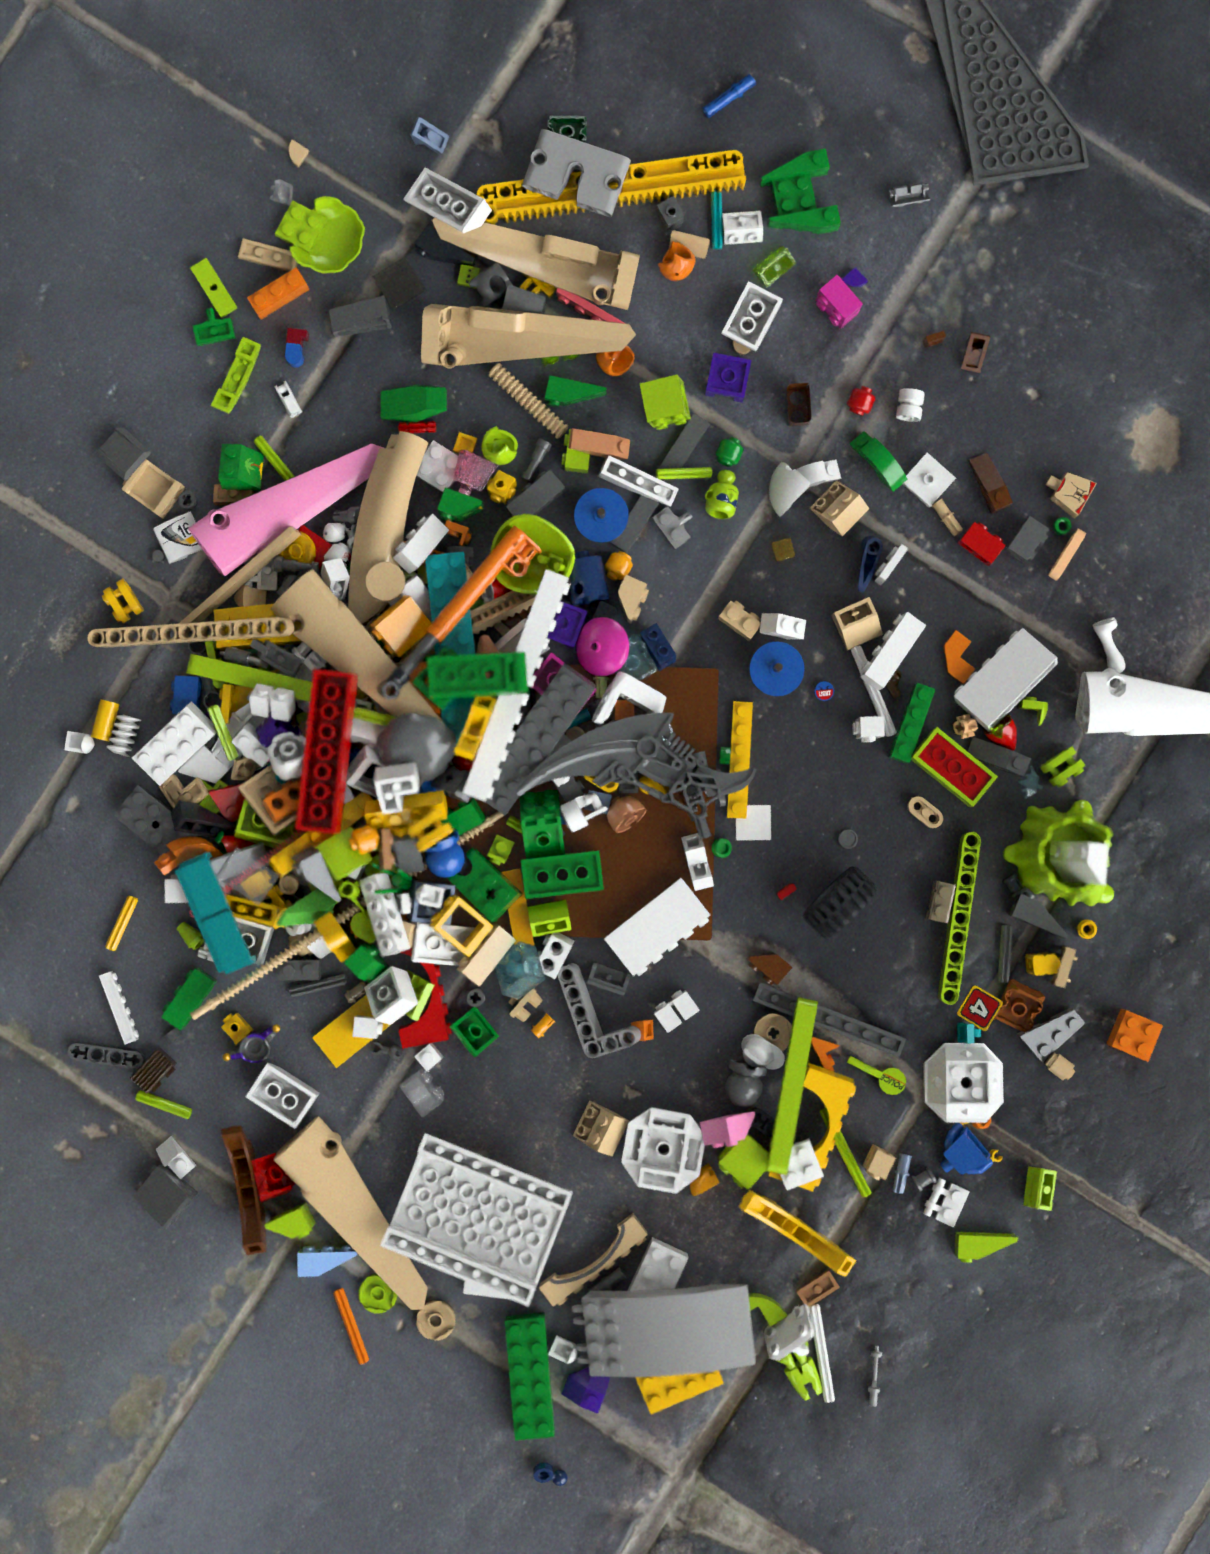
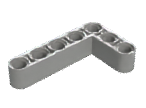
(590, 1018)

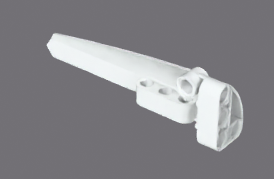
(1139, 706)

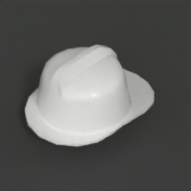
(760, 1052)

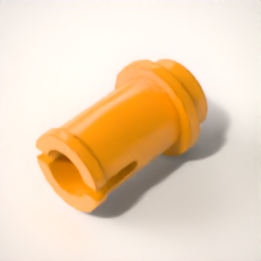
(541, 1027)

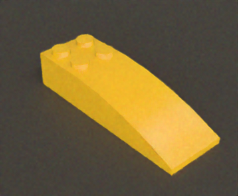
(252, 612)

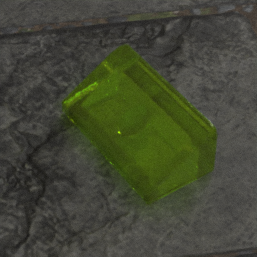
(774, 266)

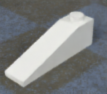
(637, 481)

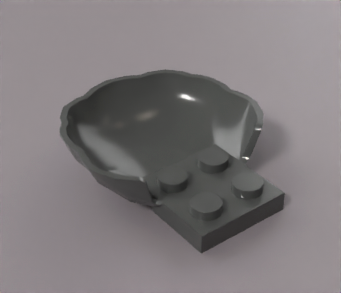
(420, 741)

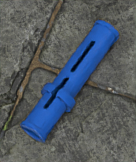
(735, 91)

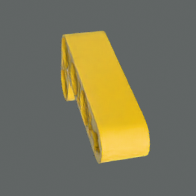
(335, 936)

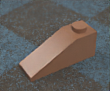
(599, 444)

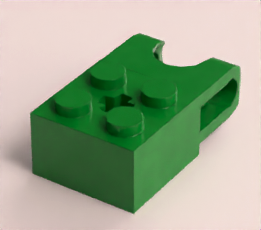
(481, 881)

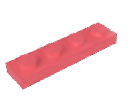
(583, 306)

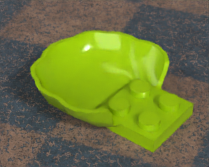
(324, 236)

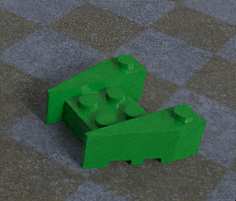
(795, 195)

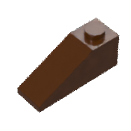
(990, 483)

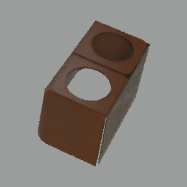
(799, 387)

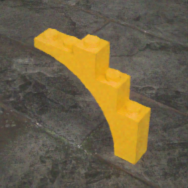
(798, 1231)

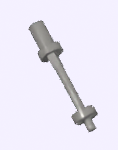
(874, 1390)

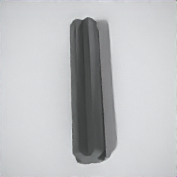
(1005, 953)
(318, 985)

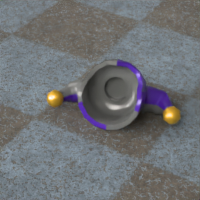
(254, 1046)

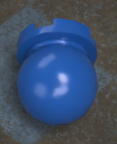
(445, 856)

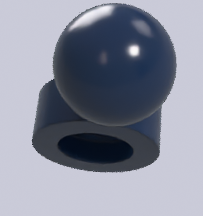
(544, 1472)

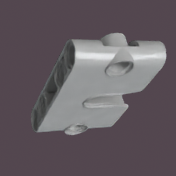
(567, 154)

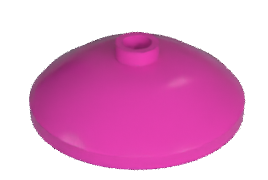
(611, 646)

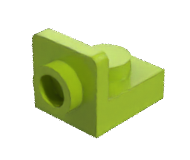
(500, 850)

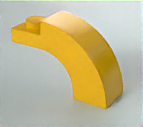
(475, 727)

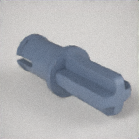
(901, 1173)

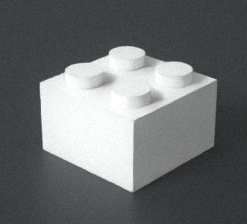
(391, 995)

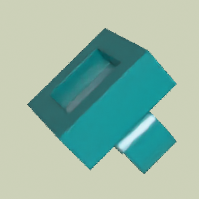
(967, 1032)

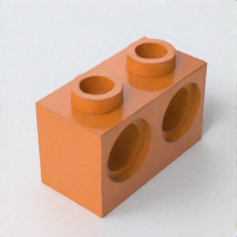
(288, 804)

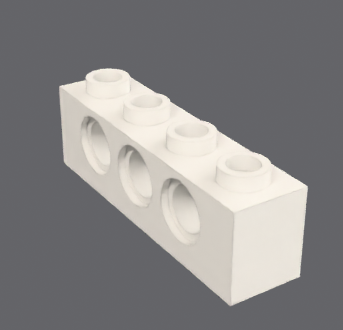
(384, 915)

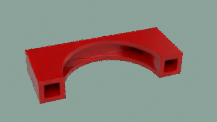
(432, 1024)

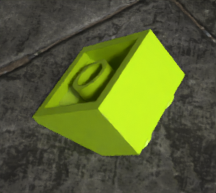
(293, 1222)

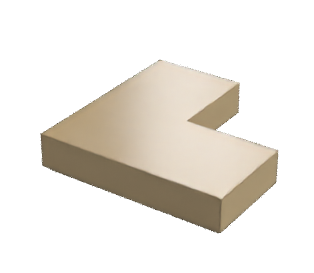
(175, 791)

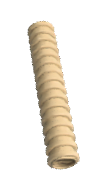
(528, 400)

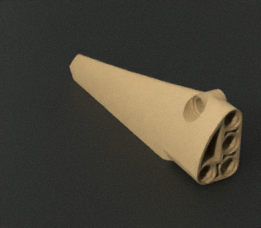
(552, 259)
(344, 643)

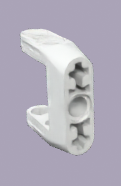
(632, 691)

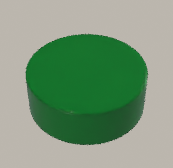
(721, 847)

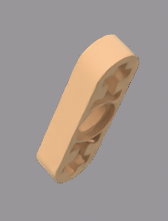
(1067, 554)

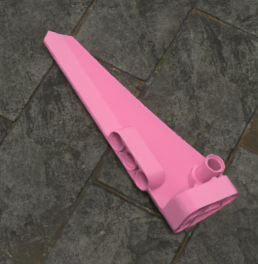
(262, 517)

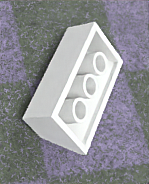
(447, 201)

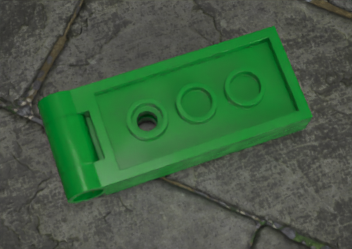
(465, 675)

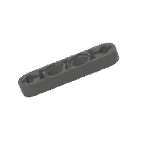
(106, 1055)

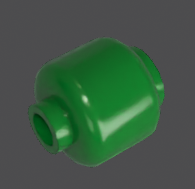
(729, 452)

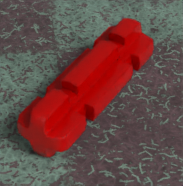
(417, 427)

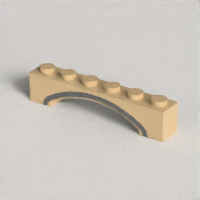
(558, 1287)

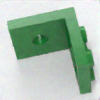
(541, 818)

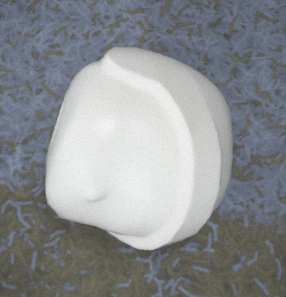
(334, 532)

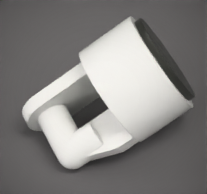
(574, 815)

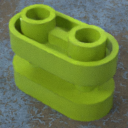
(1074, 768)

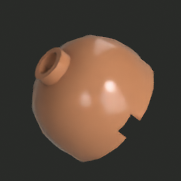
(624, 812)

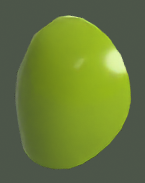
(556, 553)

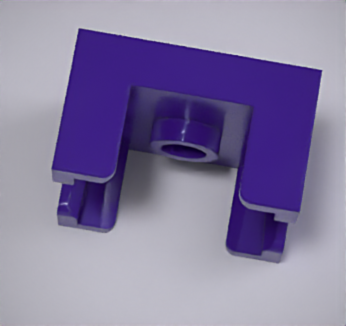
(728, 376)
(568, 625)

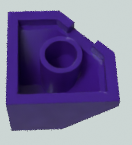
(585, 1389)

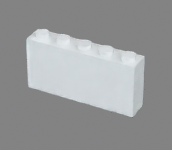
(1005, 679)
(657, 927)

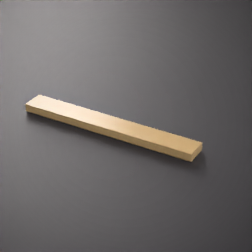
(242, 576)

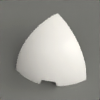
(786, 487)

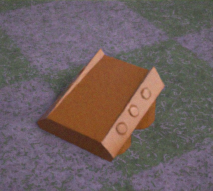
(1020, 1006)

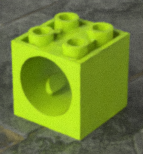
(665, 402)
(744, 1161)

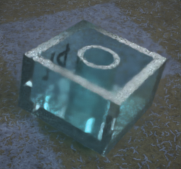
(519, 970)

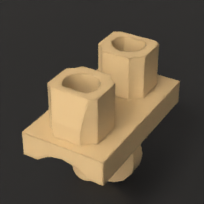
(519, 1011)

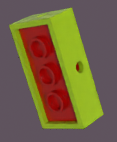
(953, 767)

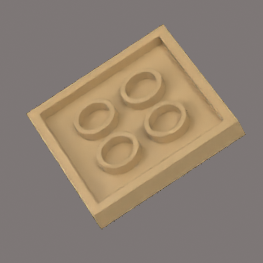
(255, 791)

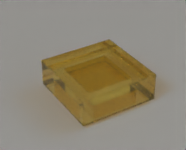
(783, 549)

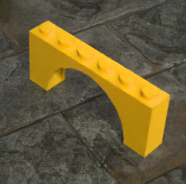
(834, 1092)

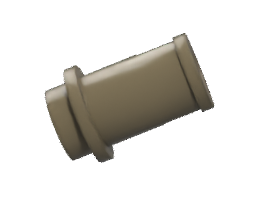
(355, 992)

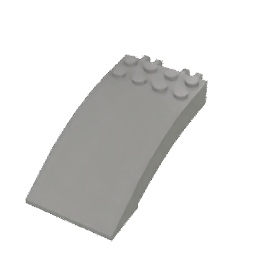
(666, 1331)

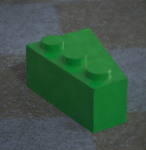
(367, 963)

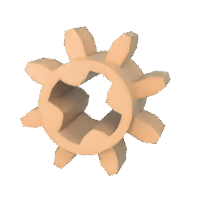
(965, 726)

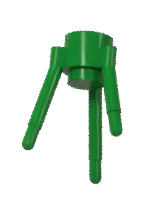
(400, 881)

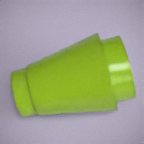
(190, 935)

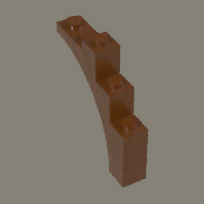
(251, 1209)

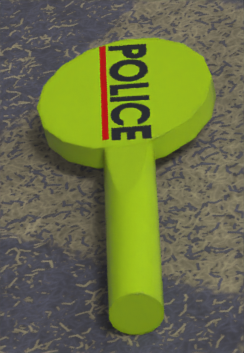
(891, 1080)

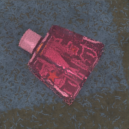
(472, 472)

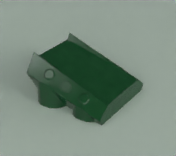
(569, 126)

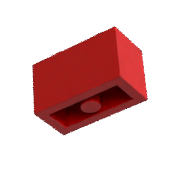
(982, 543)

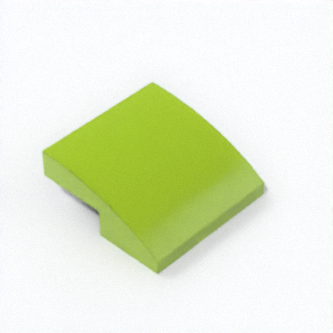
(339, 855)
(422, 990)

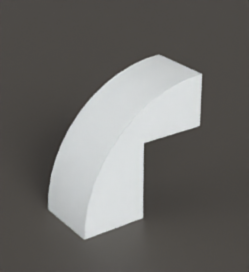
(697, 862)

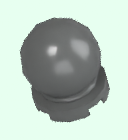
(744, 1084)

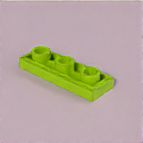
(208, 279)

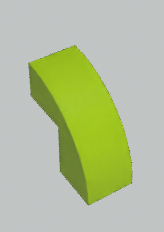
(770, 1308)

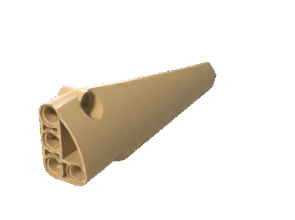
(497, 335)
(342, 1198)

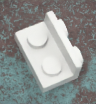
(742, 227)

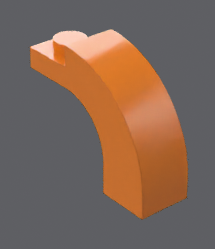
(183, 850)

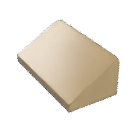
(695, 244)

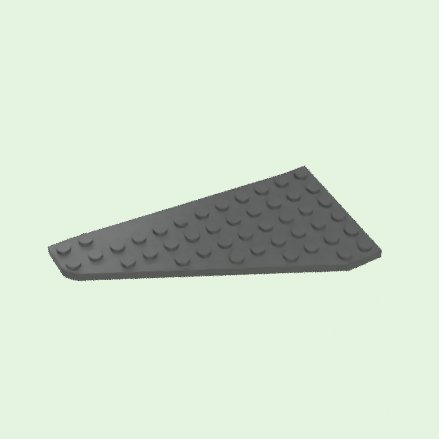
(1000, 101)

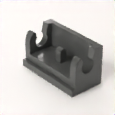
(608, 979)

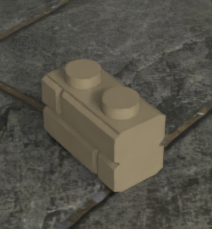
(940, 901)

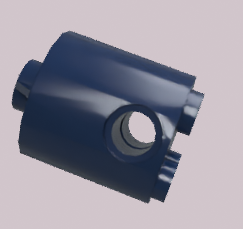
(587, 580)

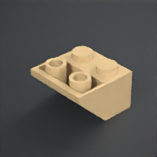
(839, 508)
(630, 596)
(857, 623)
(600, 1128)

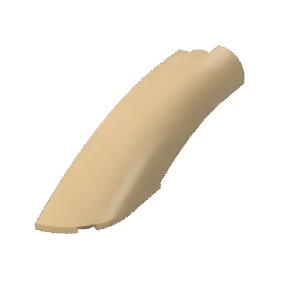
(382, 517)

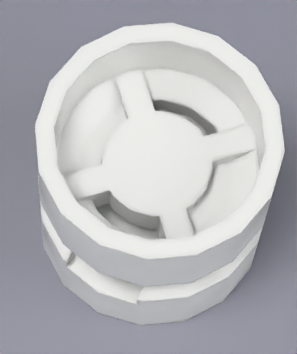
(910, 405)

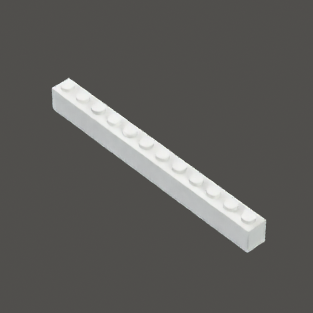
(507, 707)

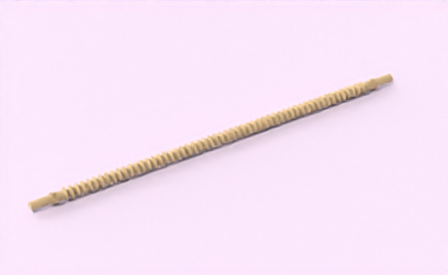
(212, 1003)

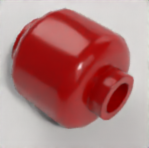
(861, 400)

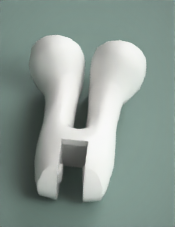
(1103, 630)

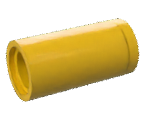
(105, 720)

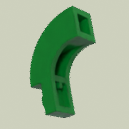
(880, 460)

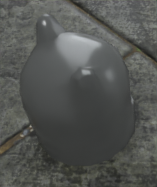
(491, 284)

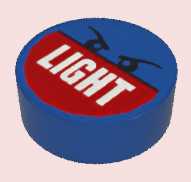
(824, 691)

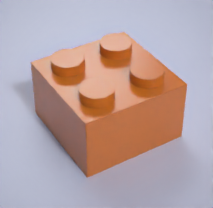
(1134, 1035)

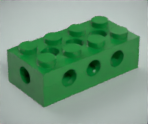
(554, 886)

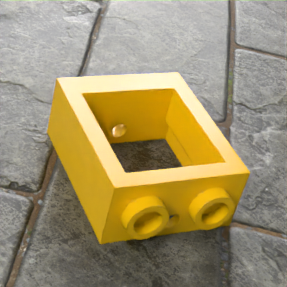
(475, 936)

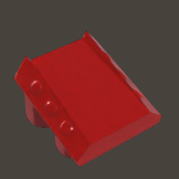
(270, 1178)

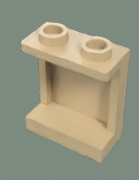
(153, 488)

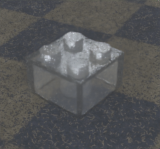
(422, 1092)

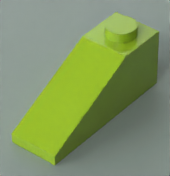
(977, 1245)

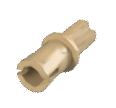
(947, 517)

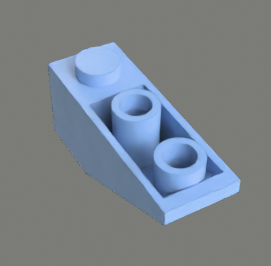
(315, 1262)

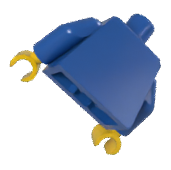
(966, 1152)

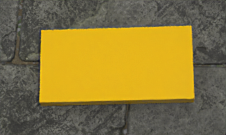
(337, 1038)

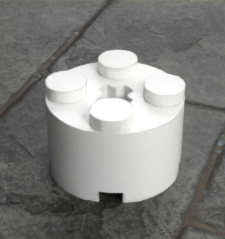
(287, 755)

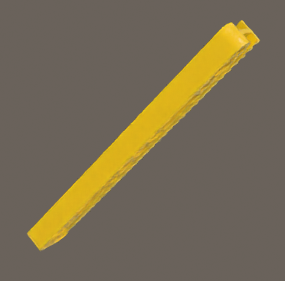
(659, 180)

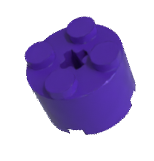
(270, 728)

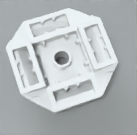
(943, 1082)
(666, 1170)

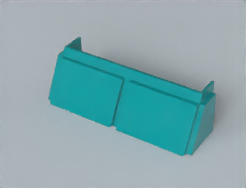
(213, 914)

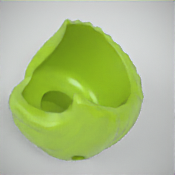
(499, 446)

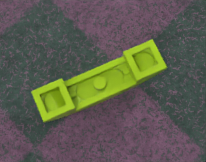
(237, 376)

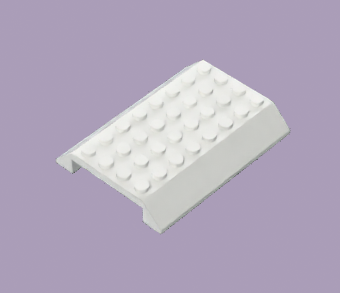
(477, 1219)

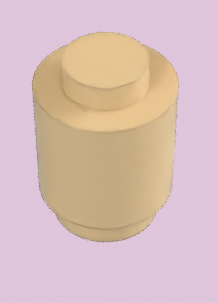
(1060, 1066)

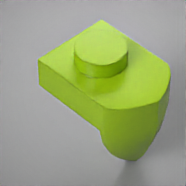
(1031, 703)

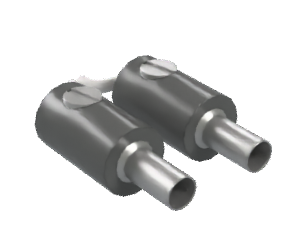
(243, 658)

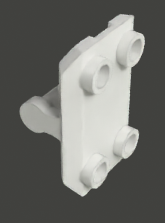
(790, 1334)

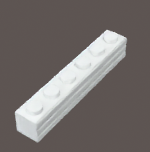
(118, 1007)

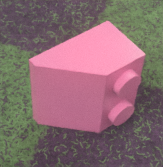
(726, 1129)

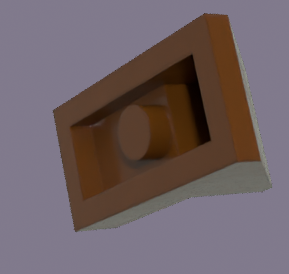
(975, 352)

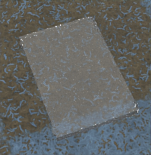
(247, 876)

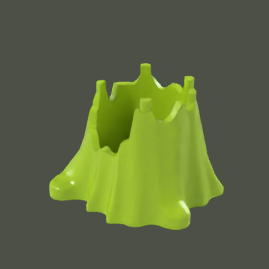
(1033, 852)

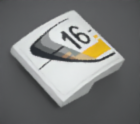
(176, 538)

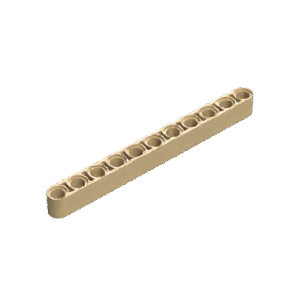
(198, 632)

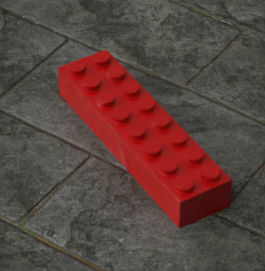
(327, 751)

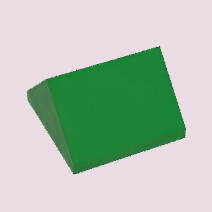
(474, 1031)

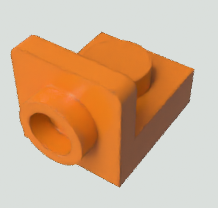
(456, 530)

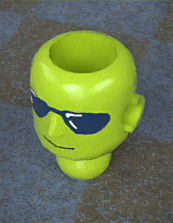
(722, 496)

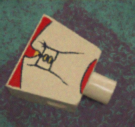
(1070, 492)

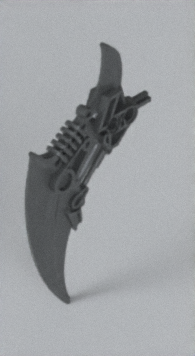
(634, 746)

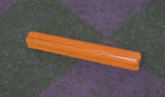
(351, 1326)

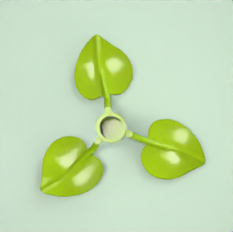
(361, 922)

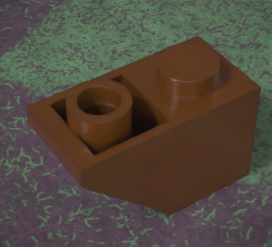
(771, 965)

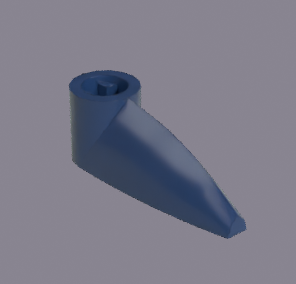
(869, 560)

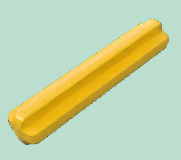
(121, 923)

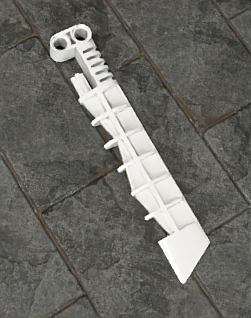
(213, 764)

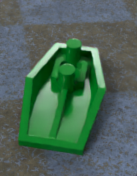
(413, 402)

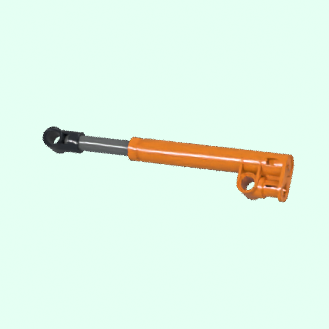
(512, 549)

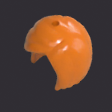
(677, 262)
(615, 362)

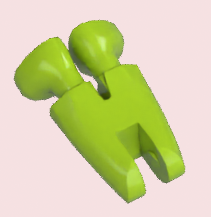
(801, 1373)

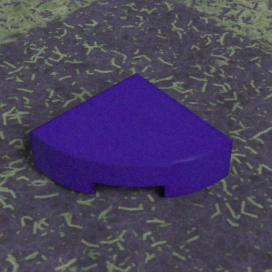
(854, 278)

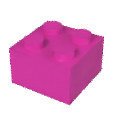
(838, 302)

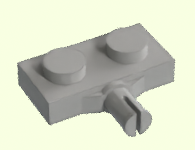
(673, 526)

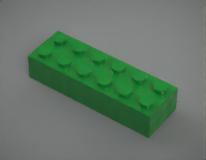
(529, 1376)

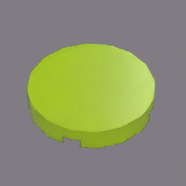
(376, 1294)

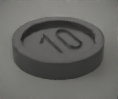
(847, 839)

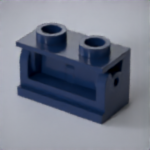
(658, 647)

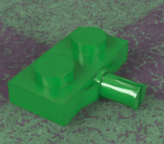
(213, 330)

